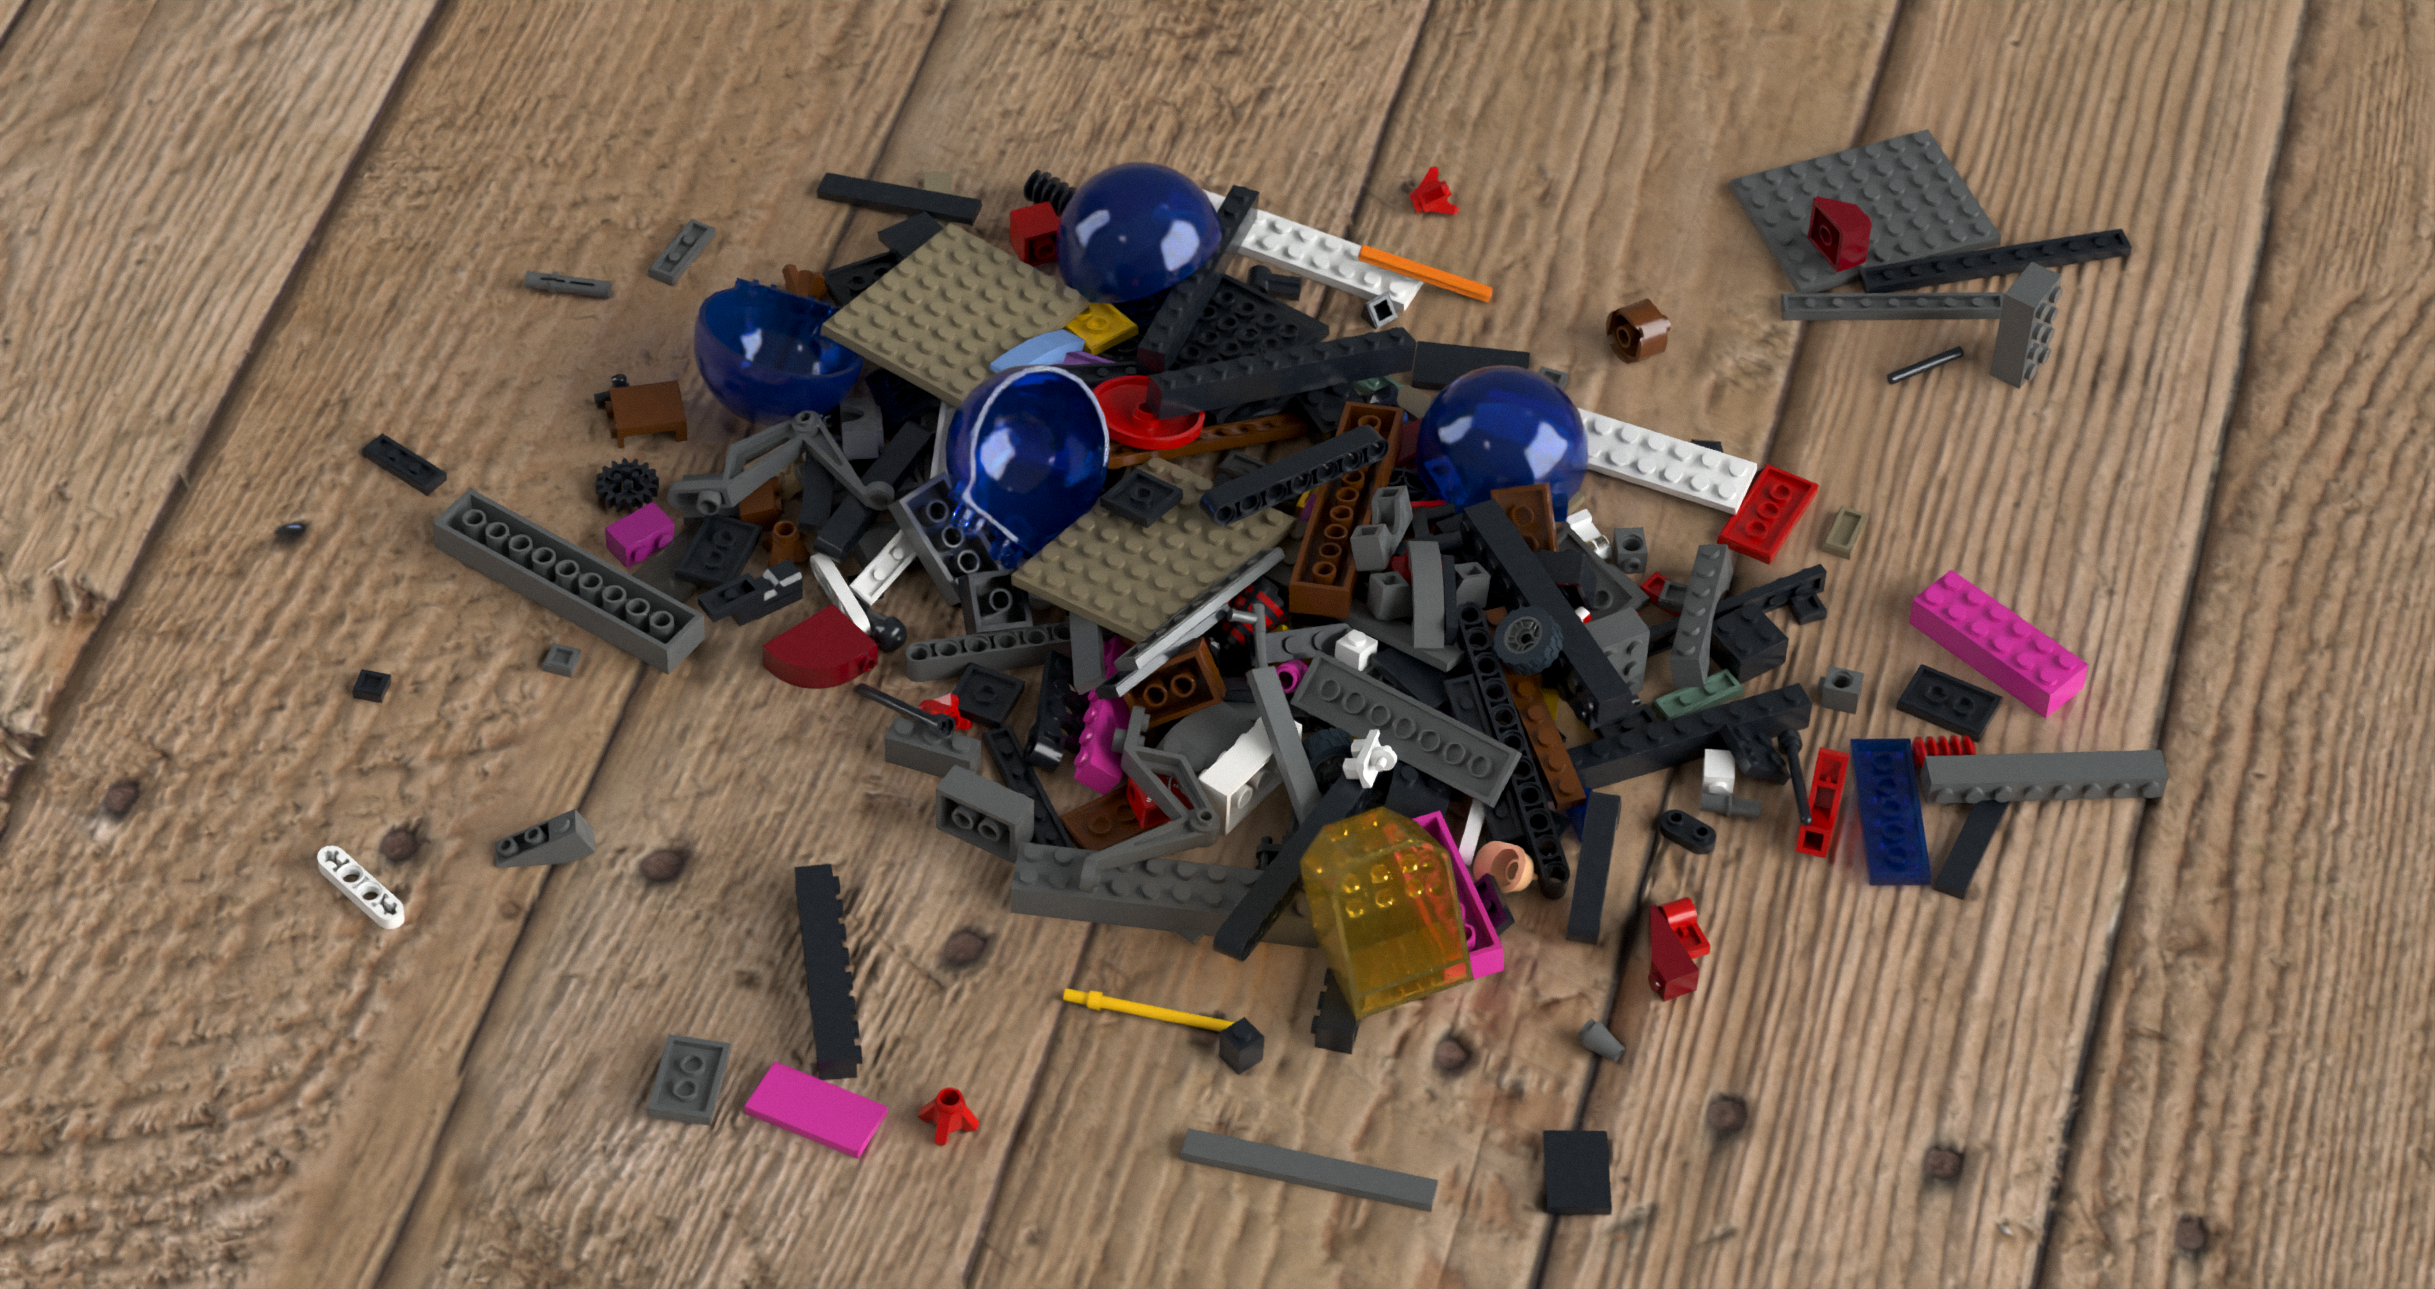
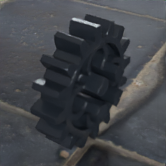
(610, 485)

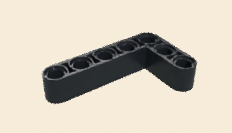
(1593, 867)

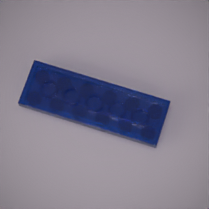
(1890, 812)

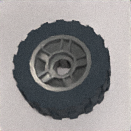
(1528, 640)
(1327, 753)

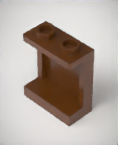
(646, 411)

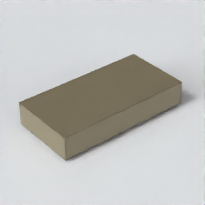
(1845, 532)

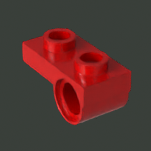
(1683, 920)

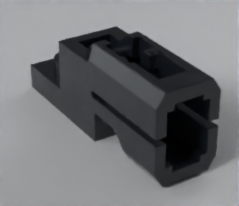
(754, 598)

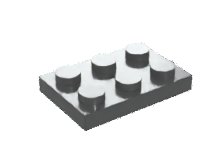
(689, 1079)

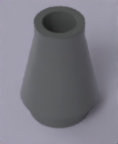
(1599, 1040)

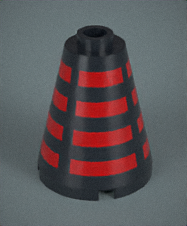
(1276, 612)

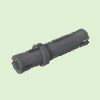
(567, 284)

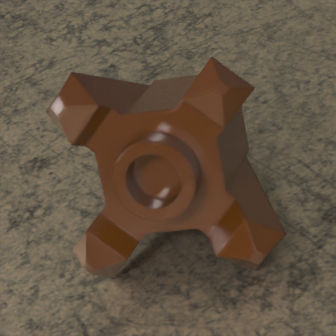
(804, 282)
(786, 543)

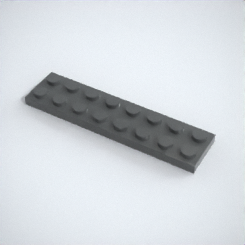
(1411, 728)

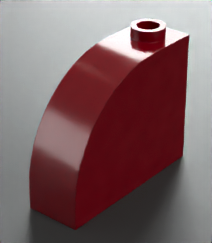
(821, 651)

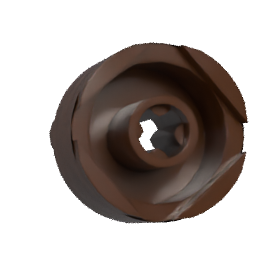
(1638, 331)

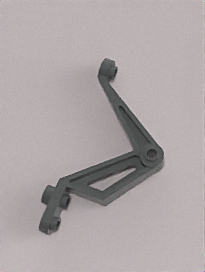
(804, 434)
(1188, 827)

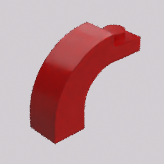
(1823, 802)

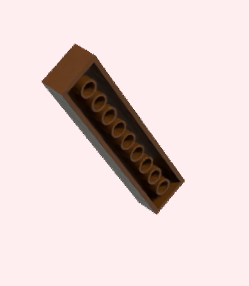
(1325, 568)

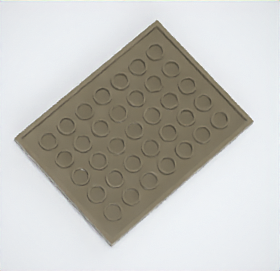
(952, 313)
(1141, 575)

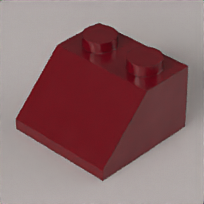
(1839, 232)

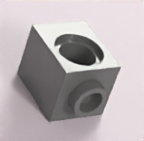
(1630, 550)
(1841, 689)

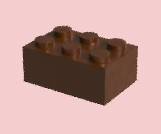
(1179, 686)

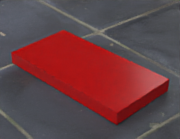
(1768, 514)

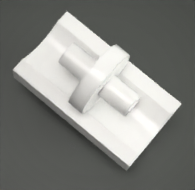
(1368, 759)

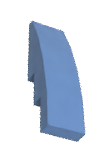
(1043, 349)

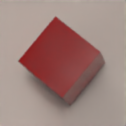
(1034, 233)

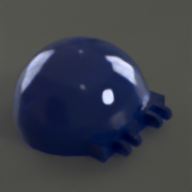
(1134, 232)
(768, 356)
(1501, 432)
(1025, 458)

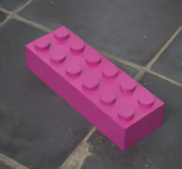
(1998, 643)
(1482, 940)

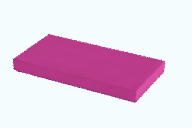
(816, 1110)

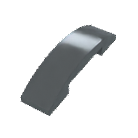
(1427, 595)

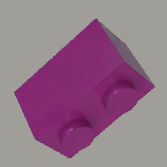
(639, 534)

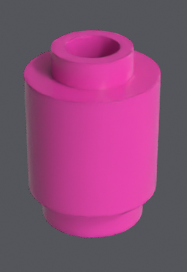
(1291, 674)

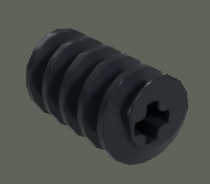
(1045, 188)

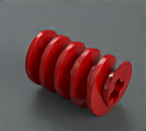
(1941, 747)

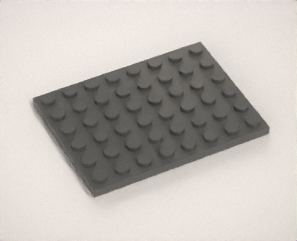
(1901, 183)

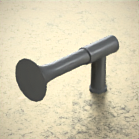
(1257, 619)

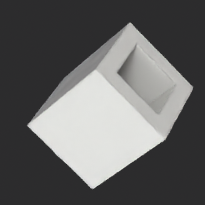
(1356, 649)
(1718, 772)

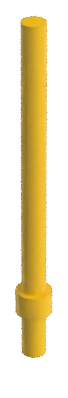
(1096, 1000)

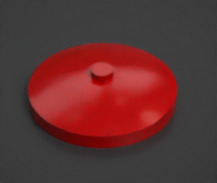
(1135, 425)

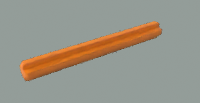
(1425, 273)

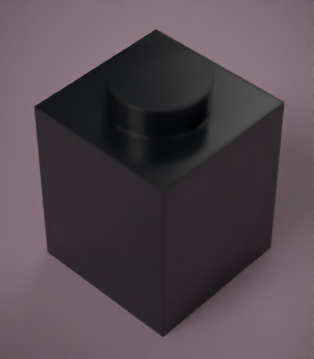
(1241, 1045)

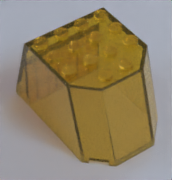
(1385, 910)

